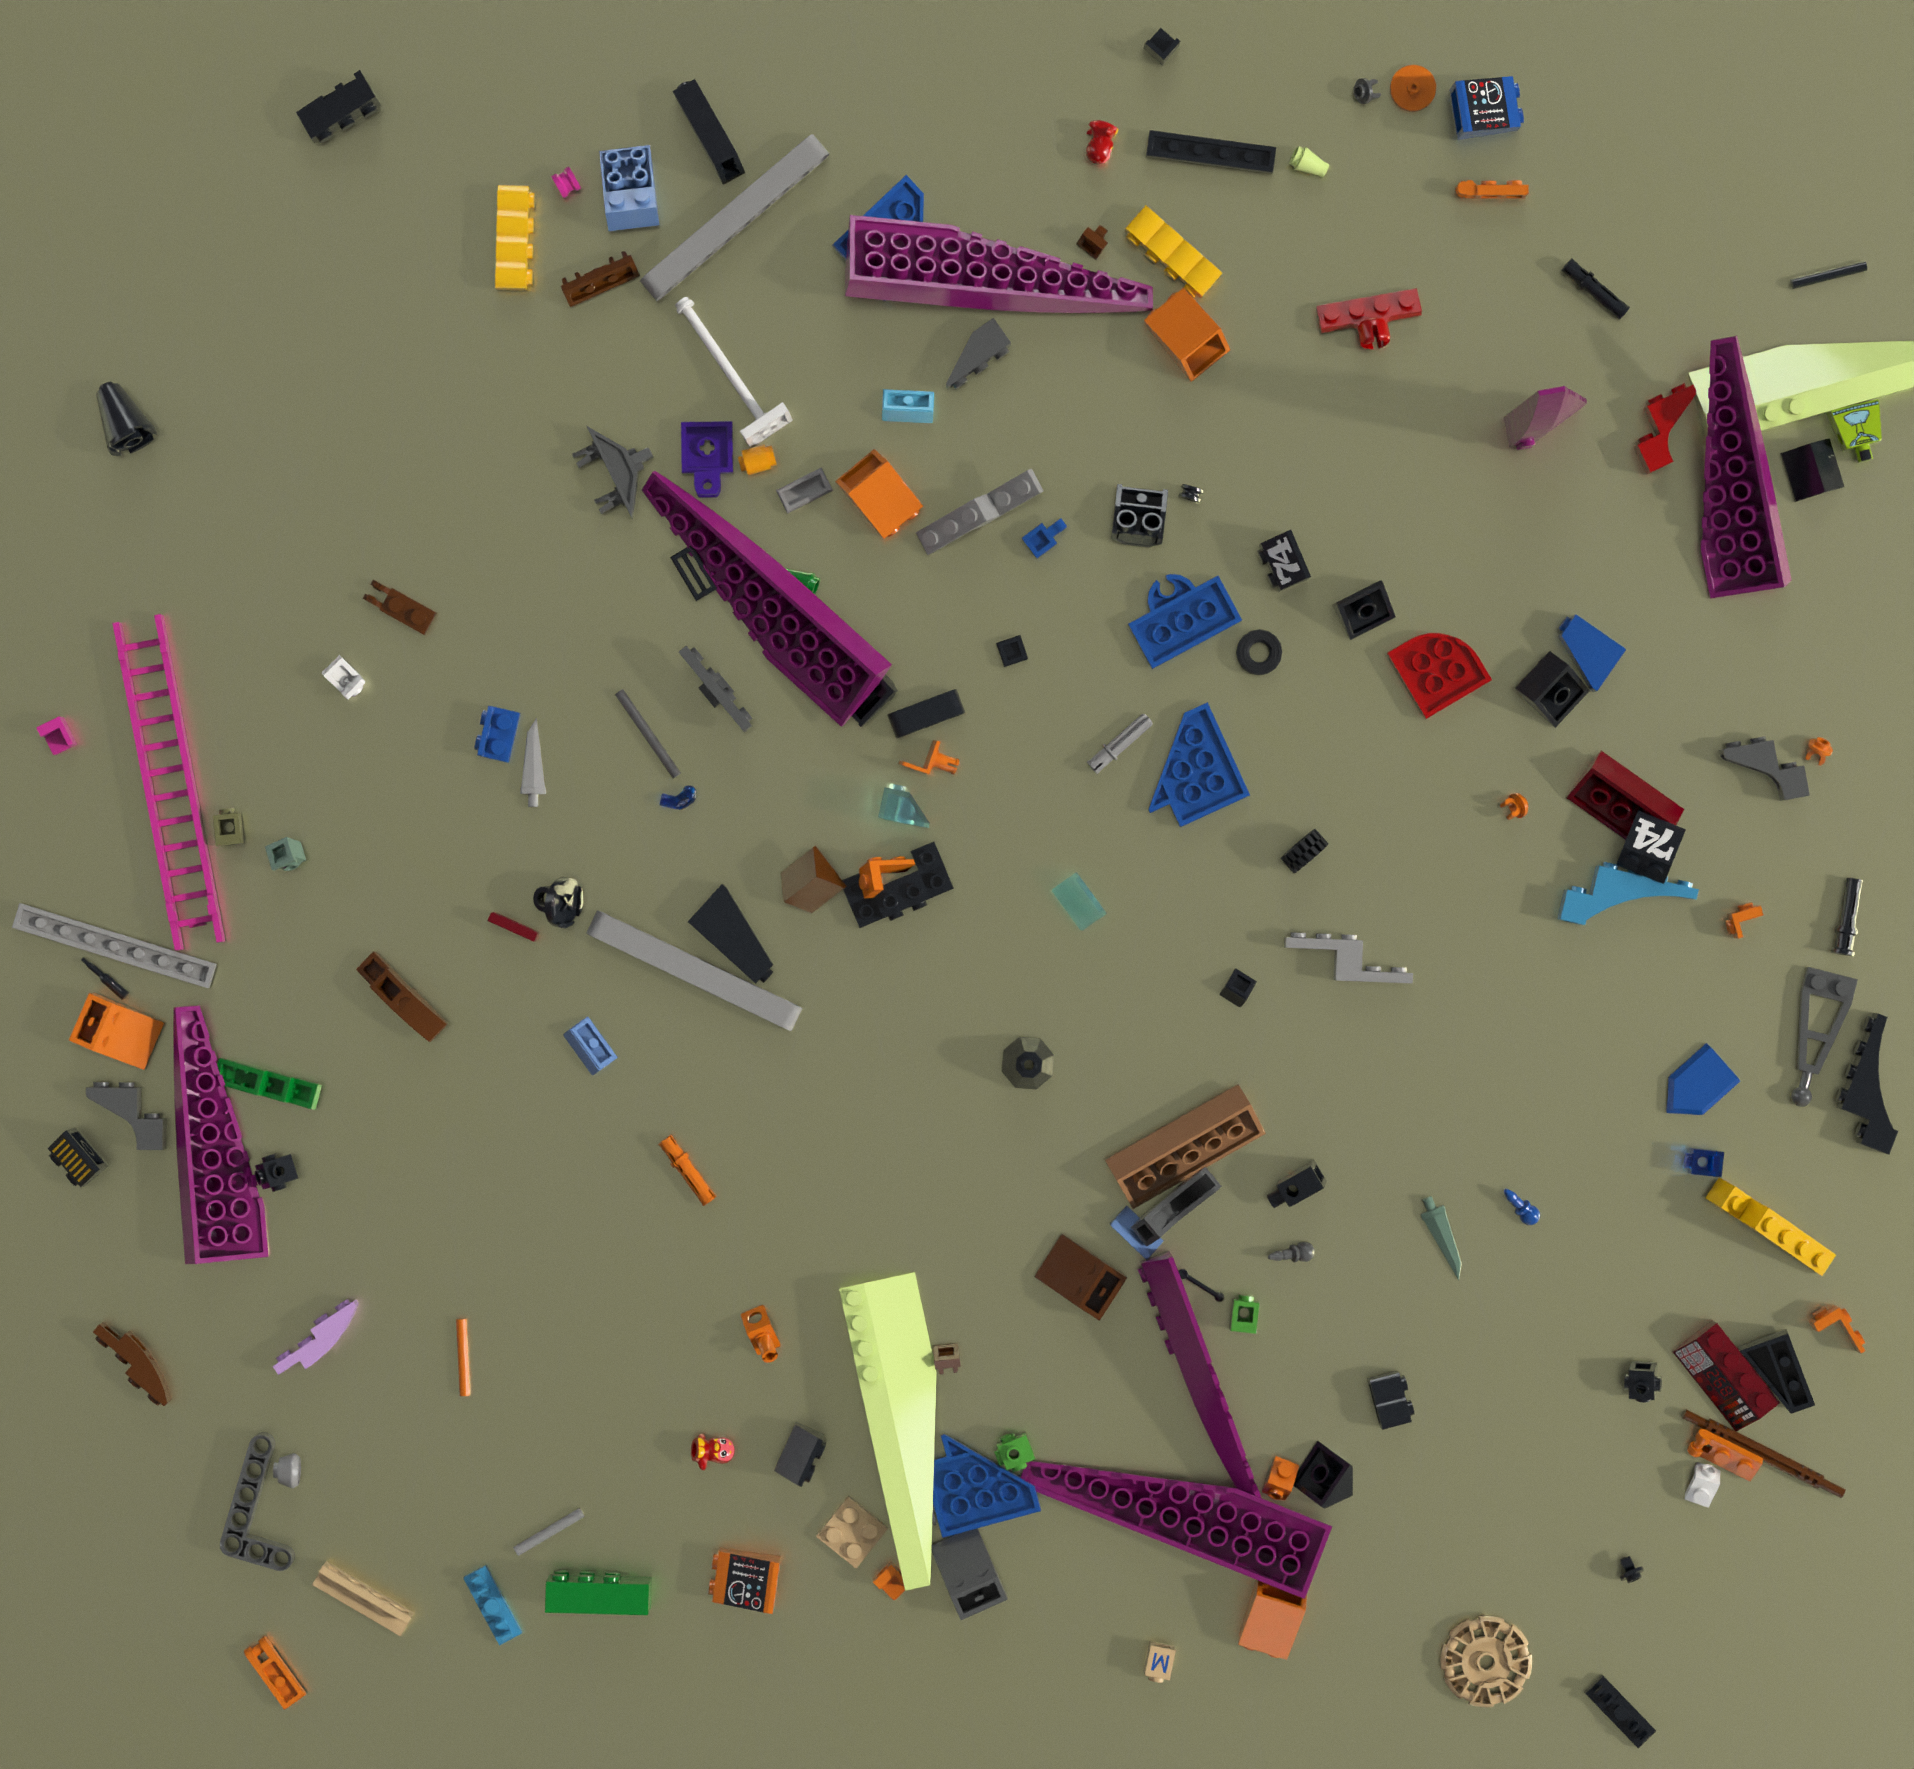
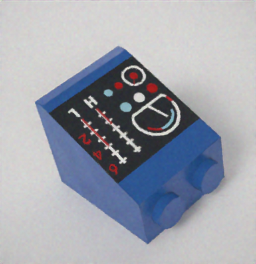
(1485, 107)

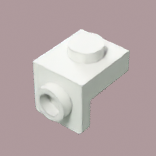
(344, 677)
(1703, 1484)

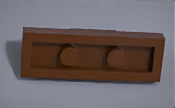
(599, 279)

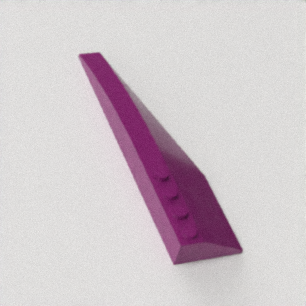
(967, 271)
(782, 614)

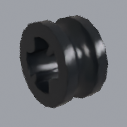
(1191, 493)

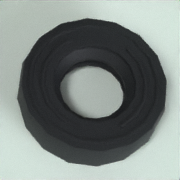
(1270, 641)

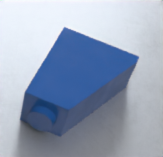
(1589, 650)

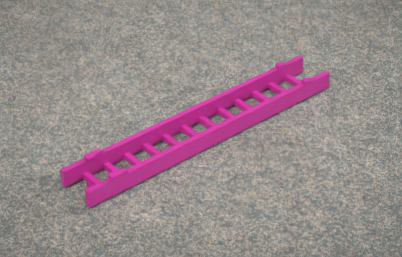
(151, 798)

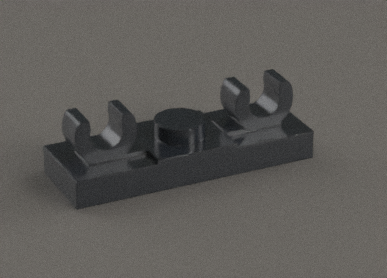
(1620, 1711)

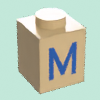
(1159, 1662)

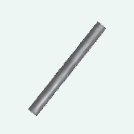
(648, 733)

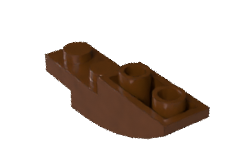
(400, 997)
(143, 1370)

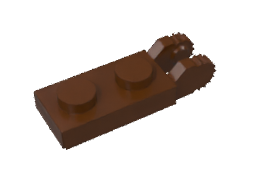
(403, 608)

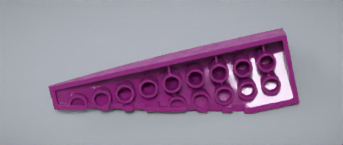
(1741, 518)

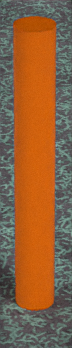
(463, 1365)

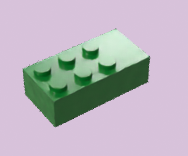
(597, 1593)

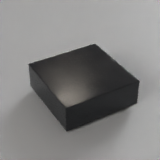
(1012, 651)

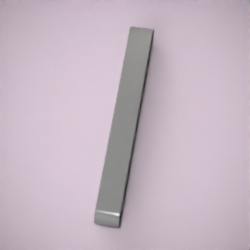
(734, 217)
(694, 970)

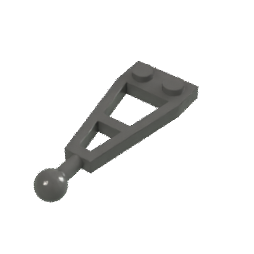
(1827, 986)

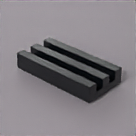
(682, 553)

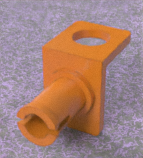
(934, 759)
(761, 1334)

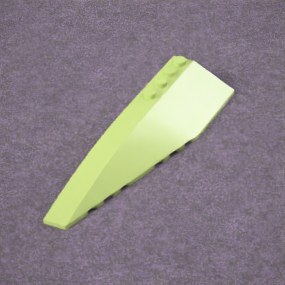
(1817, 378)
(900, 1405)

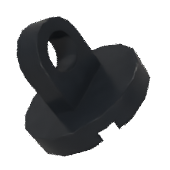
(562, 901)

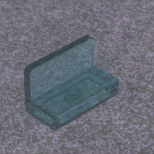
(1078, 901)

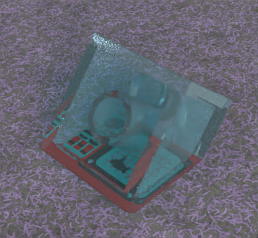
(901, 807)

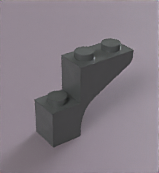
(1762, 757)
(126, 1103)
(1175, 1206)

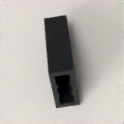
(709, 131)
(731, 934)

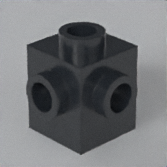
(275, 1172)
(1643, 1381)

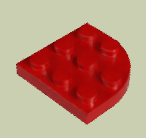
(1438, 670)

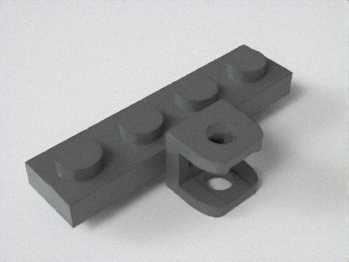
(716, 688)

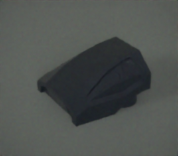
(1139, 516)

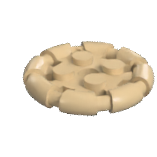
(1477, 1648)

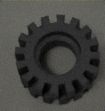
(1304, 851)

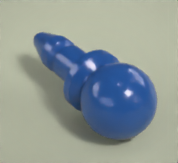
(1528, 1213)

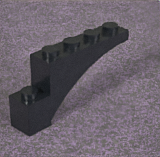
(1863, 1092)

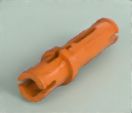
(687, 1170)

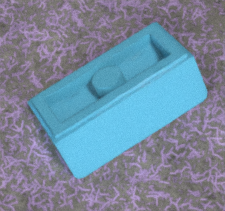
(907, 406)

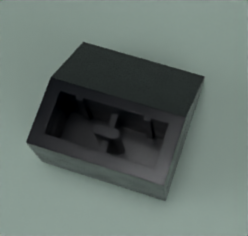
(799, 1453)

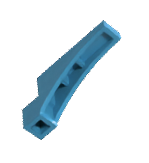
(1615, 887)

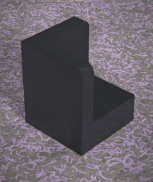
(1161, 46)

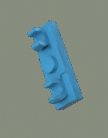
(492, 1605)

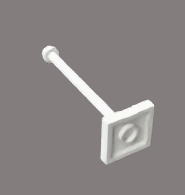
(764, 423)

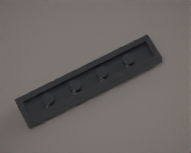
(1211, 152)

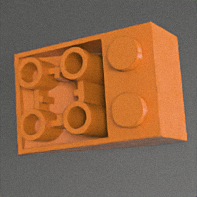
(116, 1031)

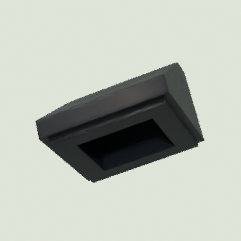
(1238, 988)

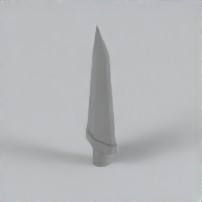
(533, 774)

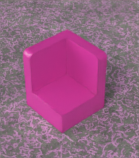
(57, 735)

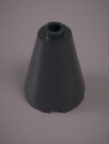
(122, 420)

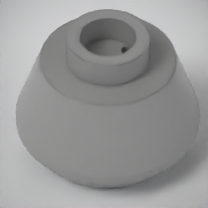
(288, 1470)

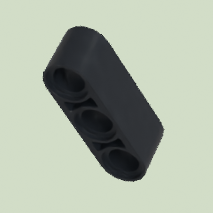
(926, 713)

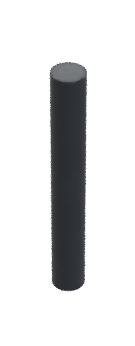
(1828, 274)

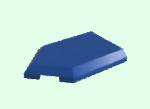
(1699, 1083)

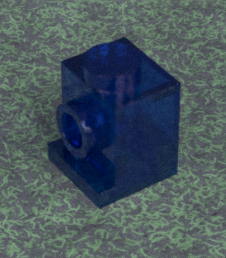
(1713, 1164)

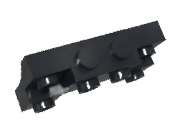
(903, 892)

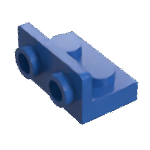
(497, 733)

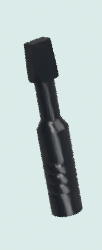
(107, 980)

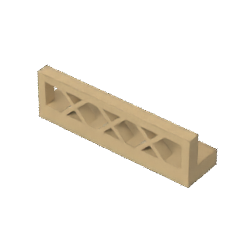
(363, 1598)

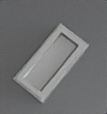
(804, 490)

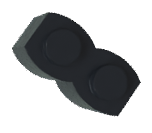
(1390, 1399)

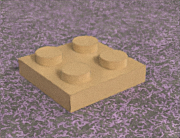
(852, 1532)

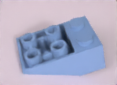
(629, 188)

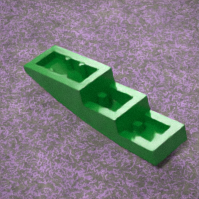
(269, 1084)

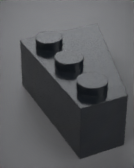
(1779, 1367)

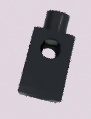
(1307, 1180)

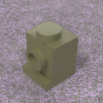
(223, 837)

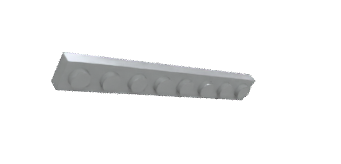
(114, 945)

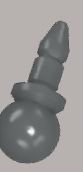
(1302, 1251)

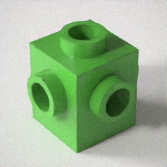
(1019, 1443)

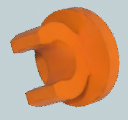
(1819, 746)
(1517, 804)

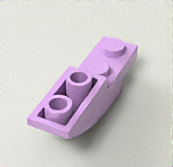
(326, 1334)

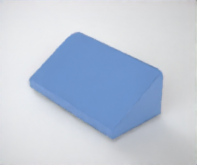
(590, 1046)
(1122, 1225)

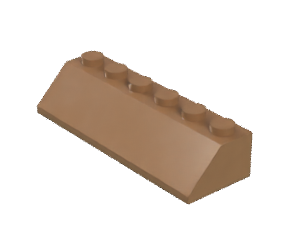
(1185, 1146)

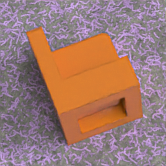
(890, 1580)

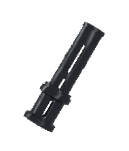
(1846, 930)

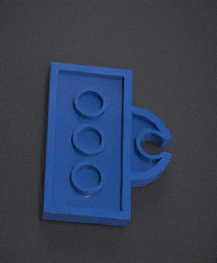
(1182, 618)

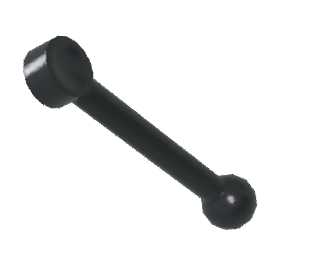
(1219, 1297)

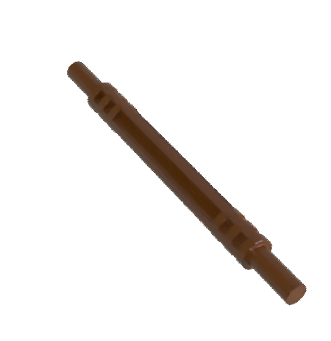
(1769, 1456)

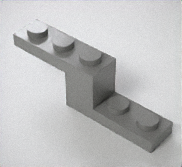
(979, 511)
(1348, 958)

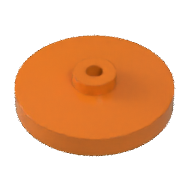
(1412, 88)

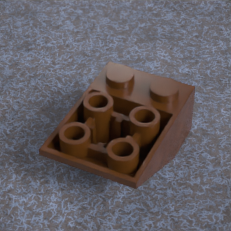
(1081, 1277)

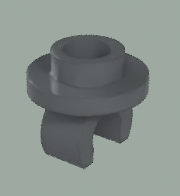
(1363, 90)

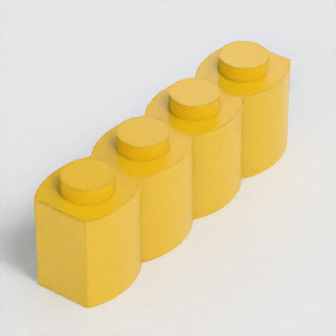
(513, 237)
(1172, 251)

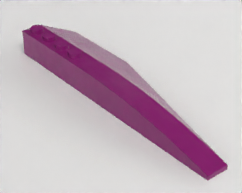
(1195, 1365)
(1197, 1518)

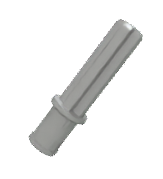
(1119, 743)

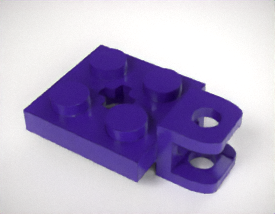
(707, 467)

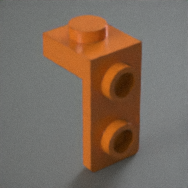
(870, 873)
(1826, 1317)

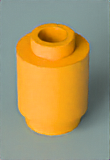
(757, 459)

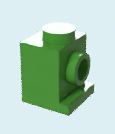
(1244, 1324)

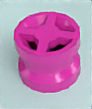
(566, 182)

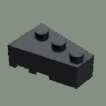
(339, 108)

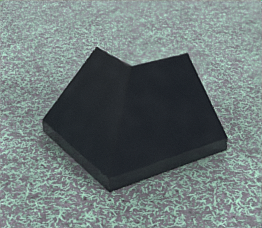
(1325, 1477)

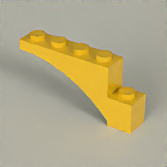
(1770, 1226)

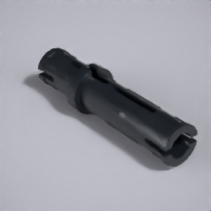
(1591, 285)

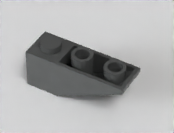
(982, 346)

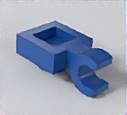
(1041, 539)

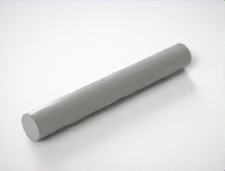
(549, 1531)

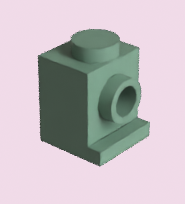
(286, 858)

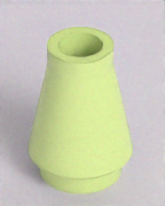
(1308, 162)

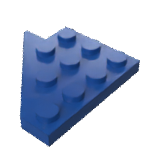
(1198, 770)
(977, 1491)

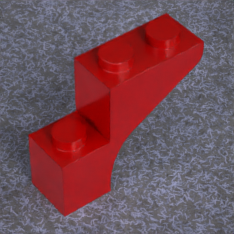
(1662, 415)

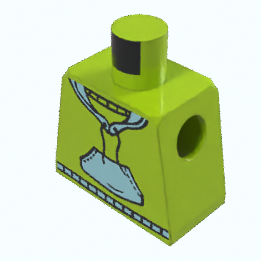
(1857, 427)

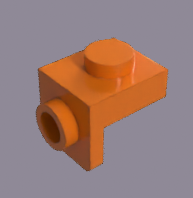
(1746, 912)
(1280, 1479)

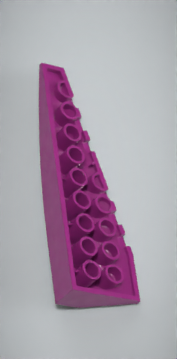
(216, 1185)

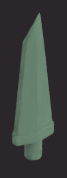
(1439, 1226)

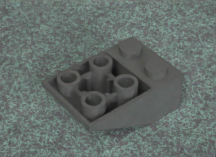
(968, 1573)

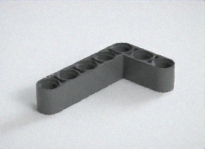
(248, 1508)

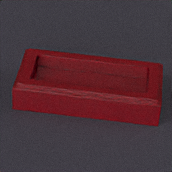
(513, 926)

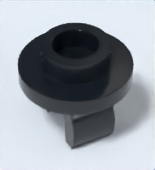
(1631, 1573)

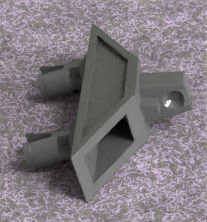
(622, 466)

